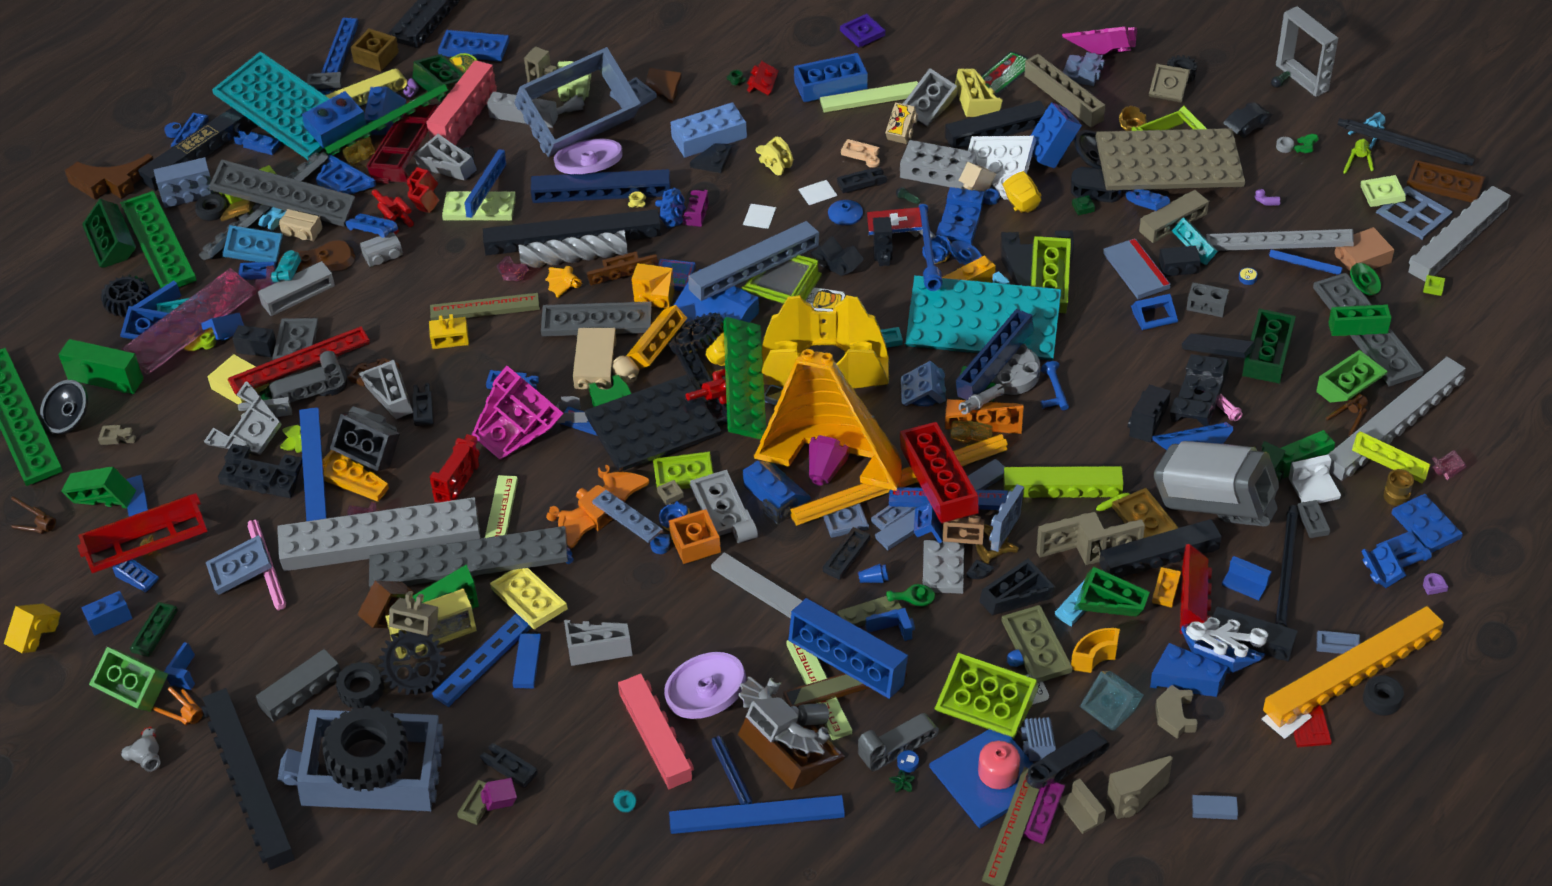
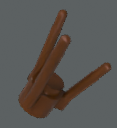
(1355, 405)
(43, 521)

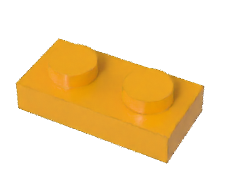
(1166, 587)

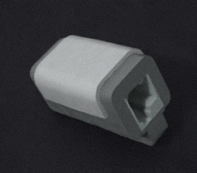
(1219, 480)

